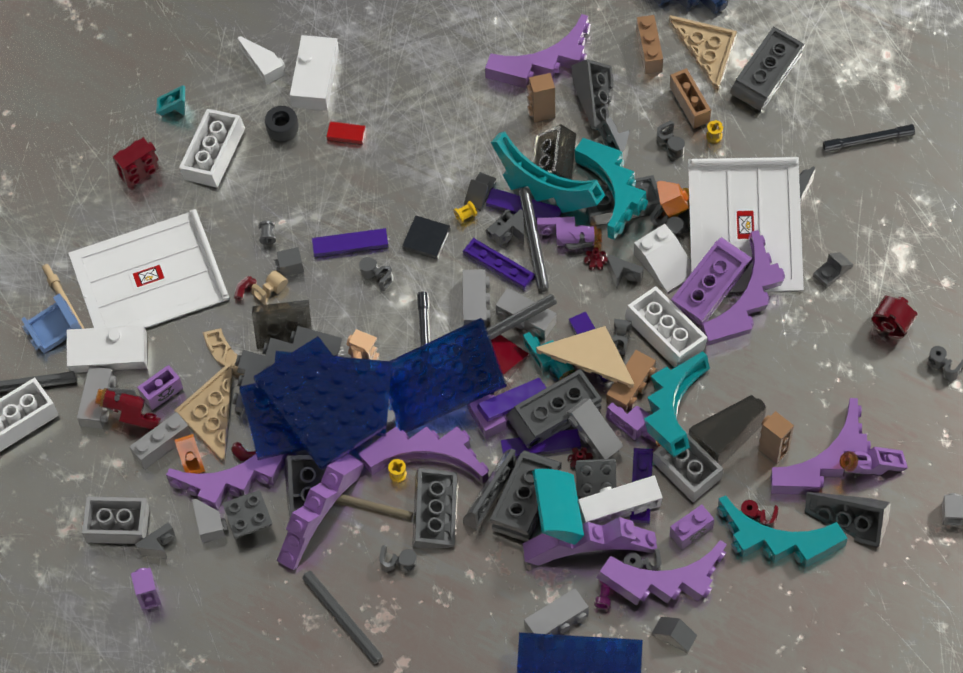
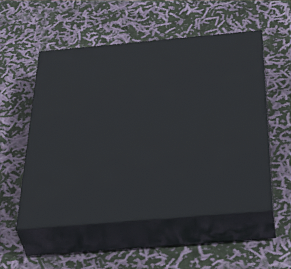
(426, 237)

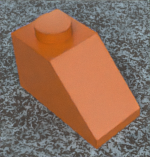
(672, 197)

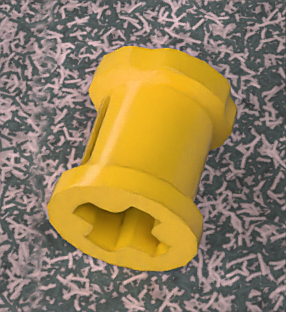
(716, 133)
(465, 212)
(399, 465)

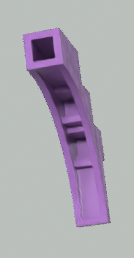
(518, 69)
(763, 277)
(426, 444)
(810, 474)
(213, 487)
(319, 500)
(613, 535)
(637, 583)

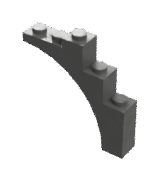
(253, 363)

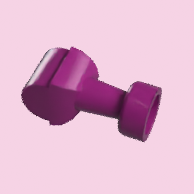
(603, 601)

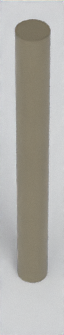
(375, 506)

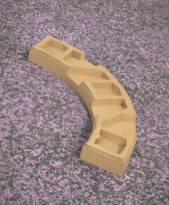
(220, 349)

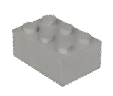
(690, 470)
(115, 520)

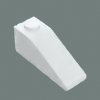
(263, 60)

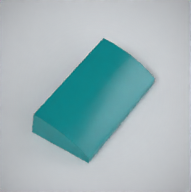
(558, 505)

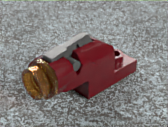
(129, 405)

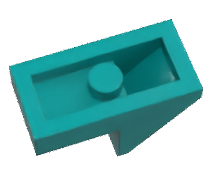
(172, 101)

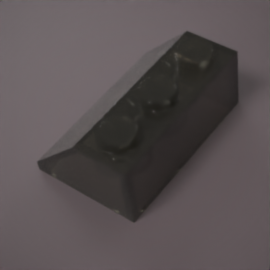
(555, 151)
(280, 320)

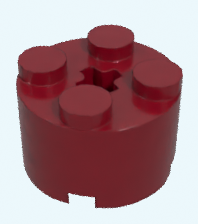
(894, 316)

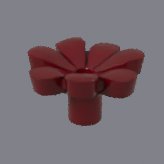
(595, 258)
(579, 455)

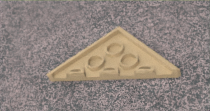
(707, 44)
(590, 352)
(208, 411)

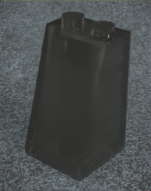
(729, 429)

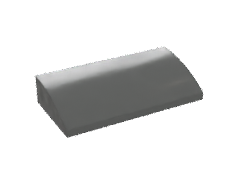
(604, 210)
(490, 490)
(434, 509)

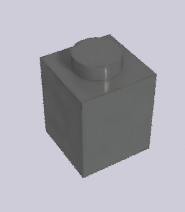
(289, 262)

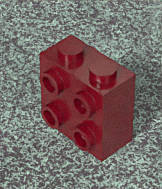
(136, 162)

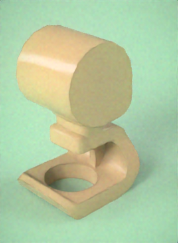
(274, 283)

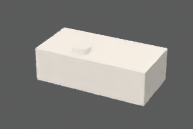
(314, 72)
(212, 148)
(666, 327)
(107, 348)
(24, 412)
(620, 501)

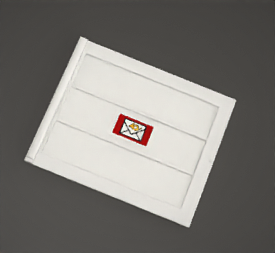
(745, 196)
(149, 274)

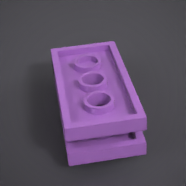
(722, 267)

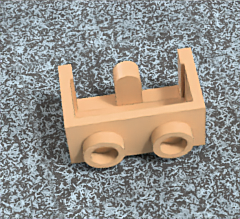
(362, 346)

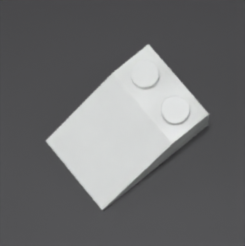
(663, 258)

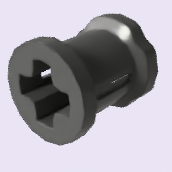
(267, 233)

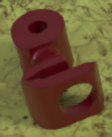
(751, 510)

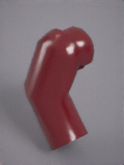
(247, 282)
(240, 452)

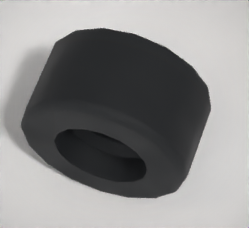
(285, 132)

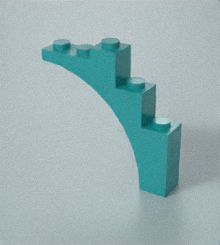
(521, 172)
(621, 182)
(664, 403)
(777, 544)

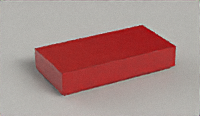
(346, 132)

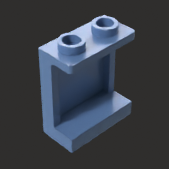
(51, 325)

